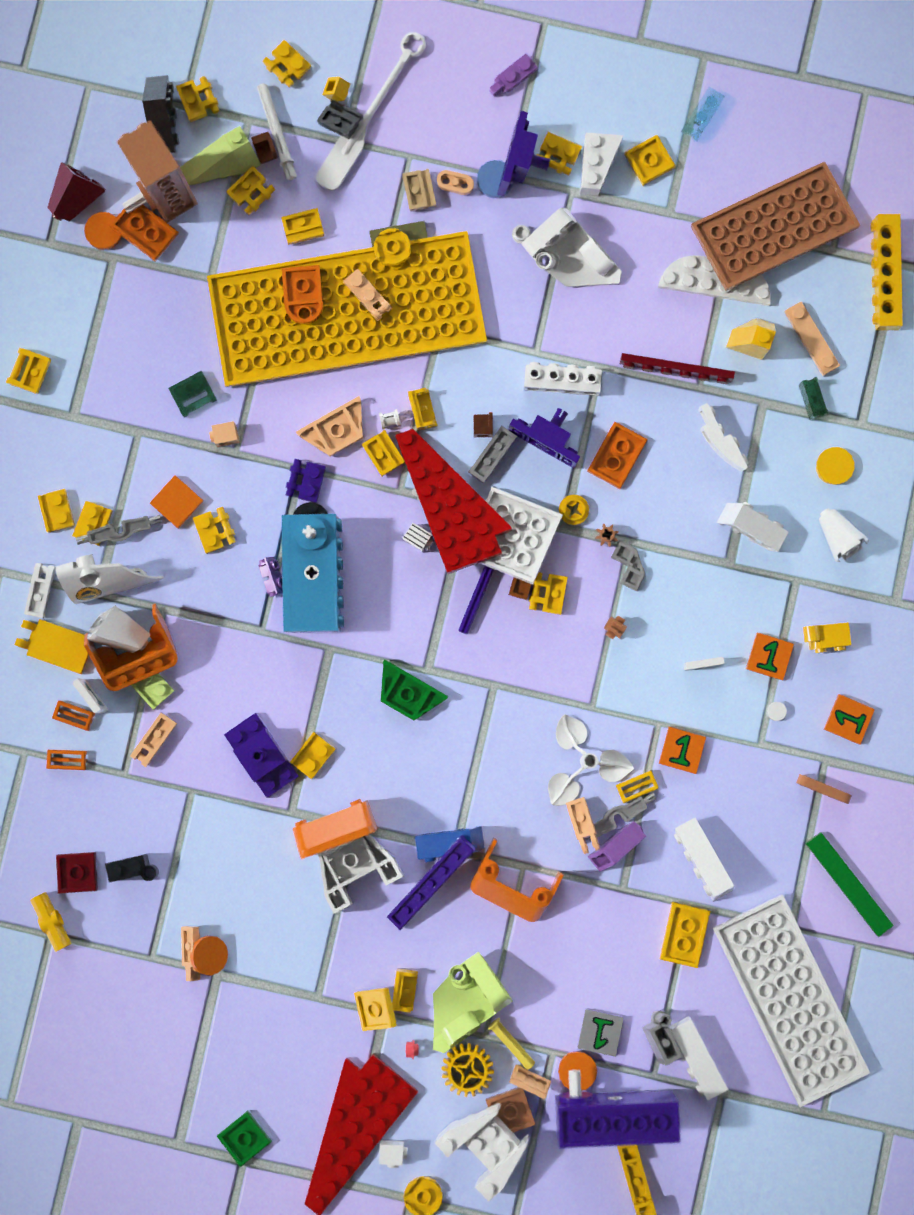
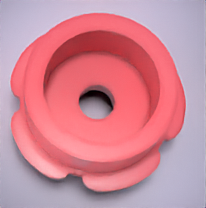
(411, 1049)

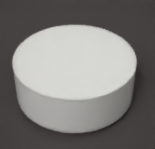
(776, 711)

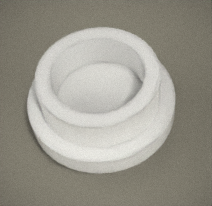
(520, 233)

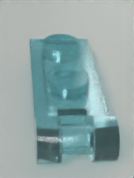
(703, 113)

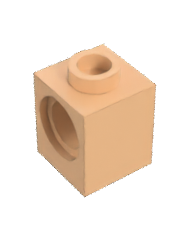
(224, 434)

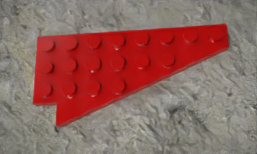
(457, 515)
(360, 1115)

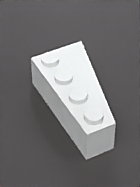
(704, 859)

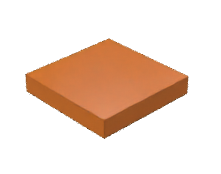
(176, 501)

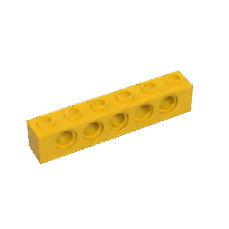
(892, 226)

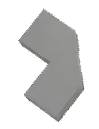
(635, 572)

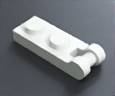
(39, 590)

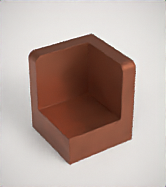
(264, 147)
(483, 425)

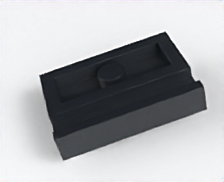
(340, 119)

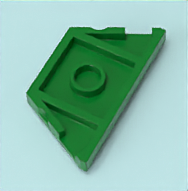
(408, 693)

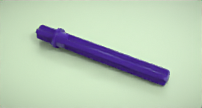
(476, 600)

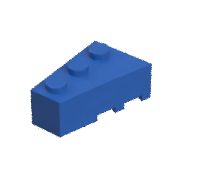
(437, 843)

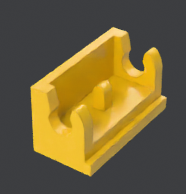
(422, 409)
(404, 990)

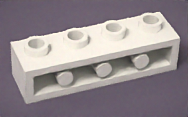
(562, 379)

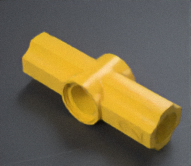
(50, 921)

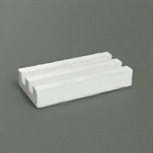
(703, 663)

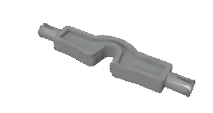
(108, 531)
(626, 812)

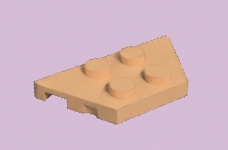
(336, 429)

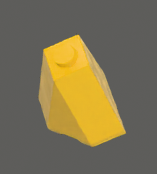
(752, 338)

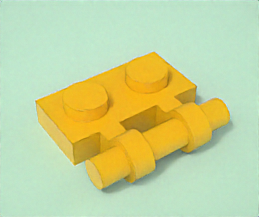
(290, 59)
(191, 99)
(561, 149)
(246, 186)
(209, 532)
(554, 593)

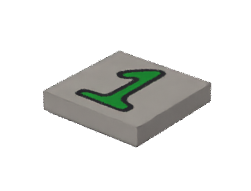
(600, 1032)

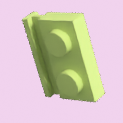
(153, 690)

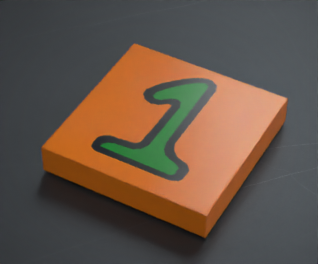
(769, 656)
(849, 719)
(682, 750)

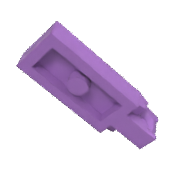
(513, 75)

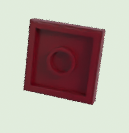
(76, 872)

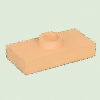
(530, 1081)

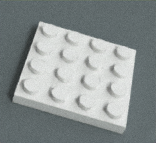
(530, 536)

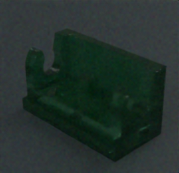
(813, 398)

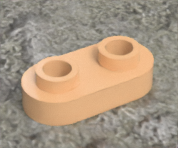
(456, 180)

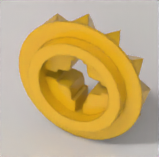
(583, 509)

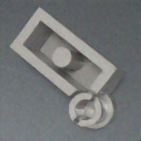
(661, 1038)

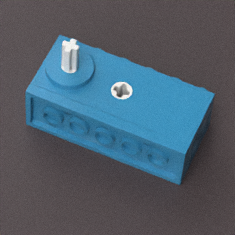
(309, 545)

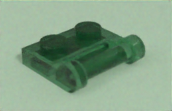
(189, 389)

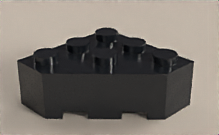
(159, 109)

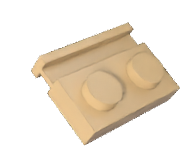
(419, 190)

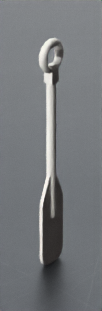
(347, 150)

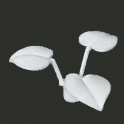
(612, 763)

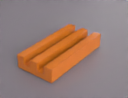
(88, 720)
(83, 760)

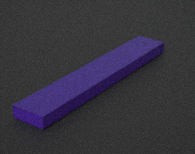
(431, 882)

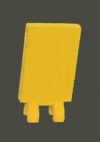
(55, 645)

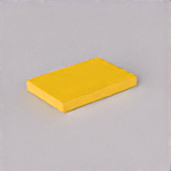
(684, 934)

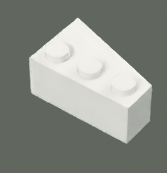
(598, 157)
(753, 525)

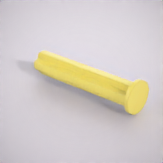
(511, 1043)

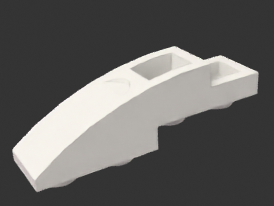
(725, 447)

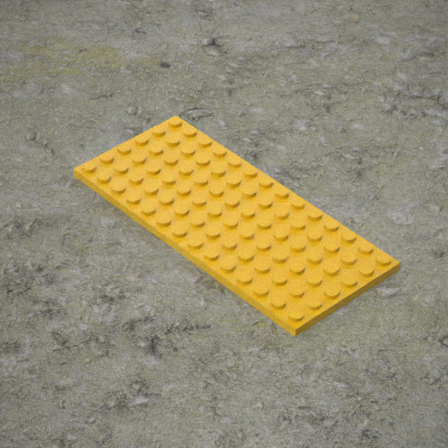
(430, 299)

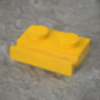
(302, 226)
(383, 453)
(56, 510)
(91, 518)
(312, 755)

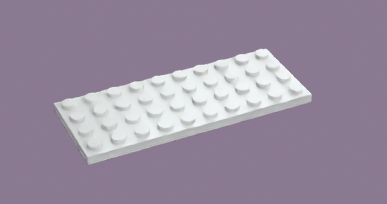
(791, 1000)

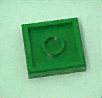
(244, 1138)

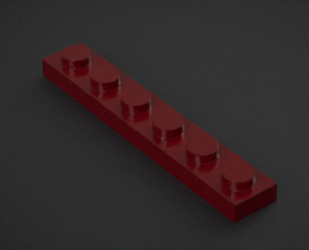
(668, 367)

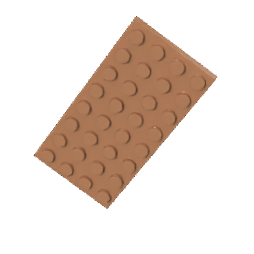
(775, 225)

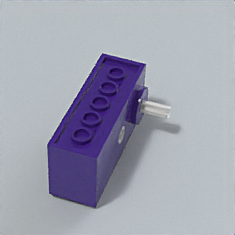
(615, 1117)

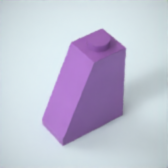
(617, 846)

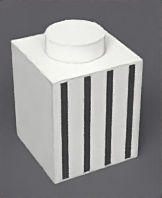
(418, 537)

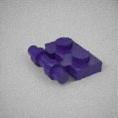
(311, 482)

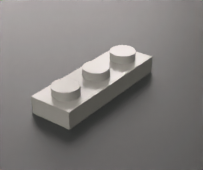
(492, 454)

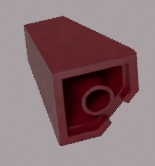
(72, 193)

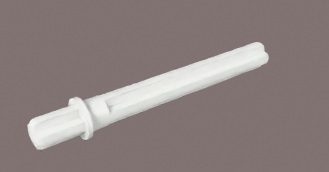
(277, 133)

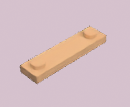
(812, 338)

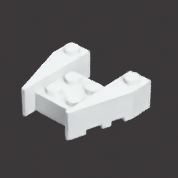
(350, 862)
(490, 1142)

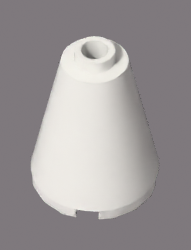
(841, 535)

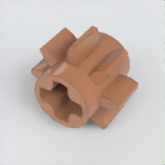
(603, 539)
(615, 627)

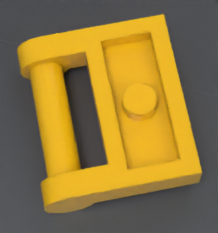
(34, 371)

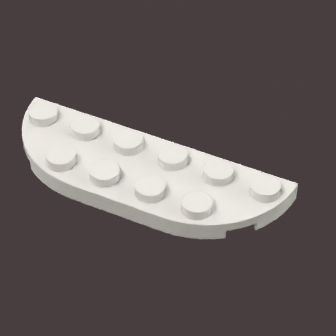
(696, 276)

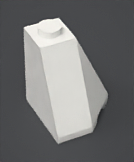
(118, 631)

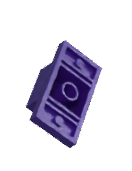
(520, 155)
(547, 437)
(260, 755)

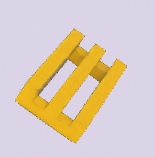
(652, 780)

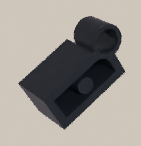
(130, 868)

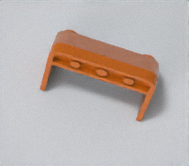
(130, 668)
(334, 829)
(486, 886)

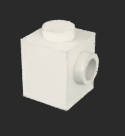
(392, 1153)

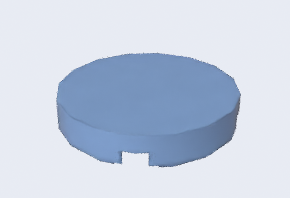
(489, 178)

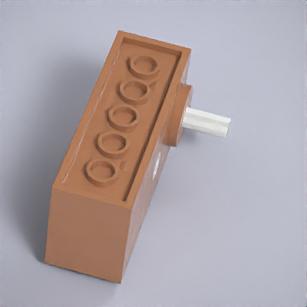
(158, 174)

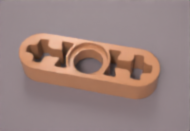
(823, 789)

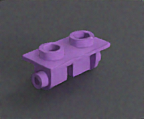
(270, 567)

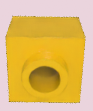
(336, 89)

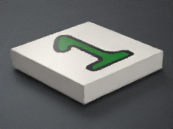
(90, 696)

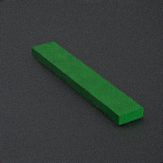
(849, 884)

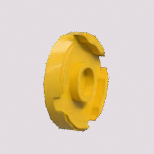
(392, 247)
(835, 465)
(423, 1196)

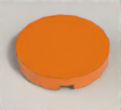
(99, 233)
(209, 955)
(578, 1061)

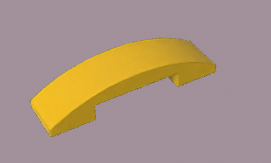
(636, 1180)

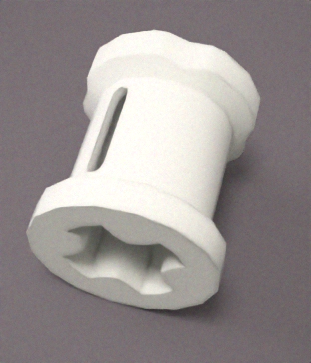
(389, 419)

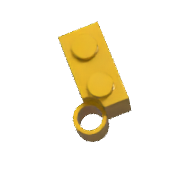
(827, 636)

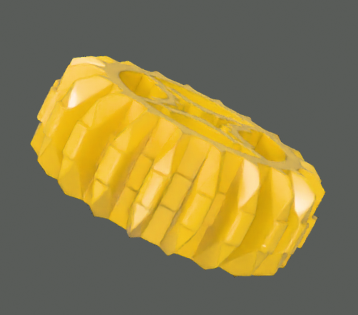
(474, 1074)

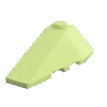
(223, 158)

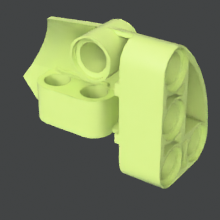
(466, 1002)

